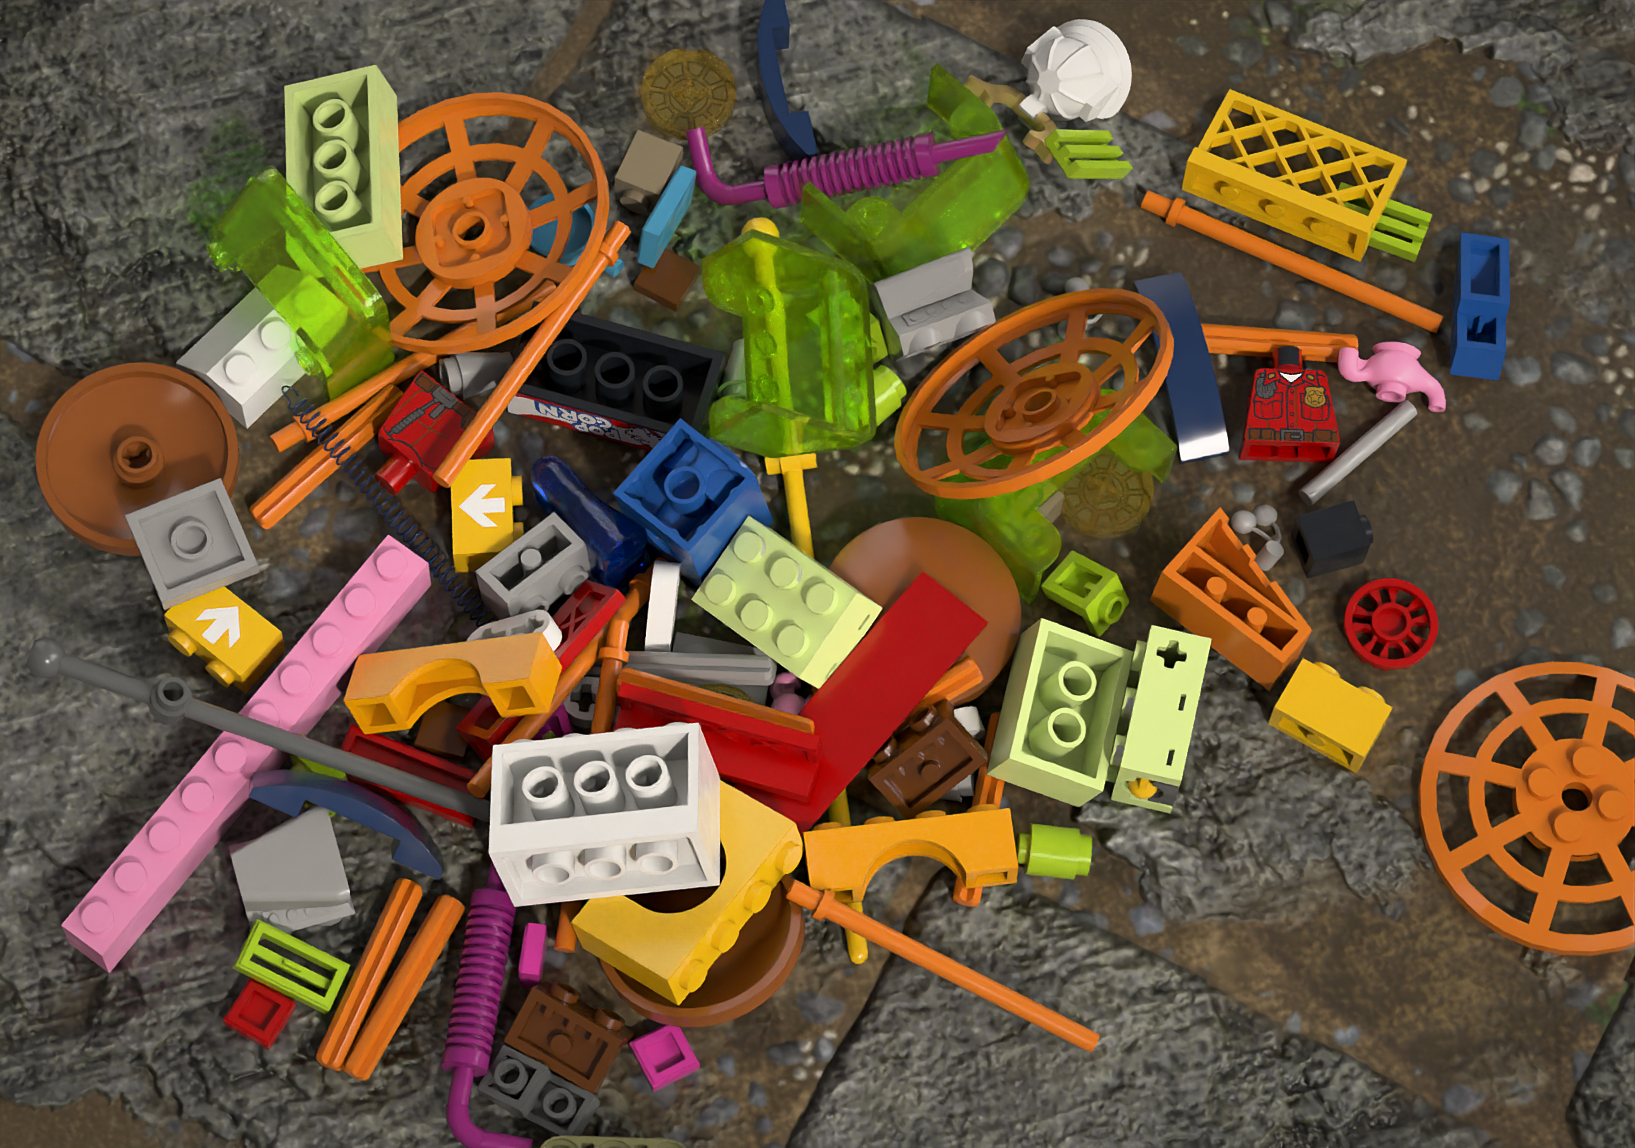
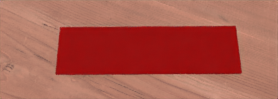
(878, 690)

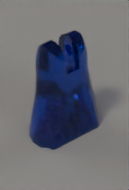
(611, 538)

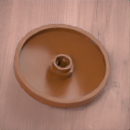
(128, 444)
(894, 553)
(738, 978)

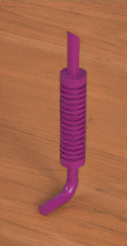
(838, 172)
(476, 1009)

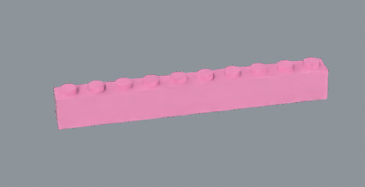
(218, 784)

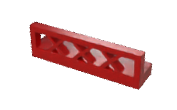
(579, 622)
(741, 746)

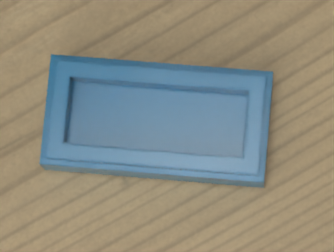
(666, 216)

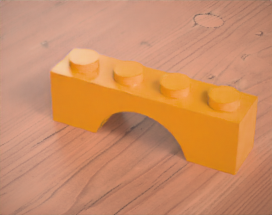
(398, 686)
(972, 844)

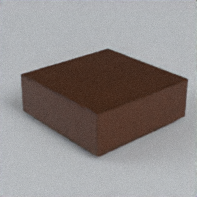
(669, 280)
(438, 731)

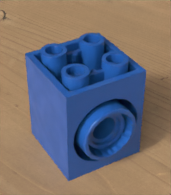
(691, 499)

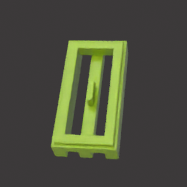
(1083, 147)
(1397, 219)
(252, 948)

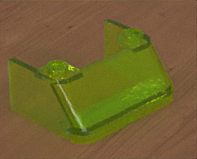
(949, 215)
(306, 280)

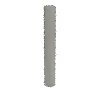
(1357, 452)

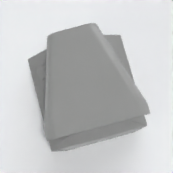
(930, 305)
(294, 874)

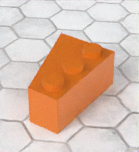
(1225, 596)

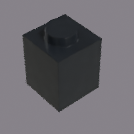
(1331, 539)

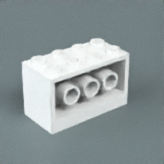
(605, 814)

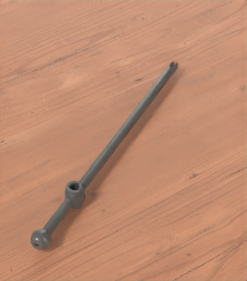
(172, 701)

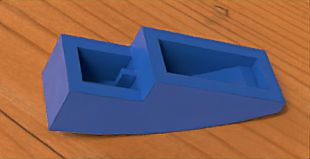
(1480, 307)

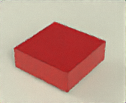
(259, 1013)

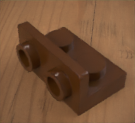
(925, 760)
(568, 1034)

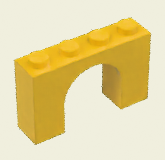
(677, 949)

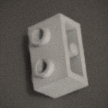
(534, 570)

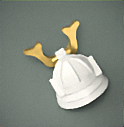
(1071, 74)

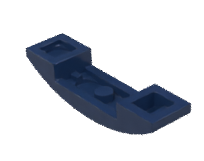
(794, 129)
(1190, 383)
(290, 788)

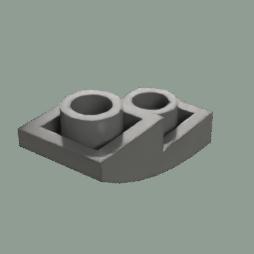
(537, 1095)

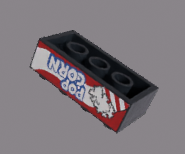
(619, 382)

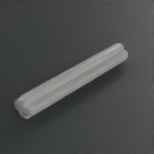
(701, 667)

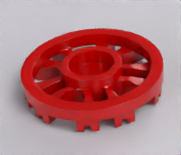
(1390, 624)

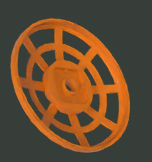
(502, 212)
(1040, 407)
(1540, 808)

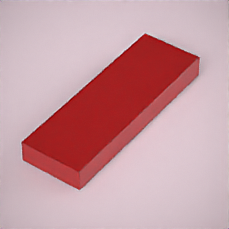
(414, 761)

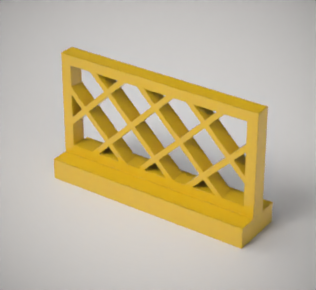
(1279, 199)

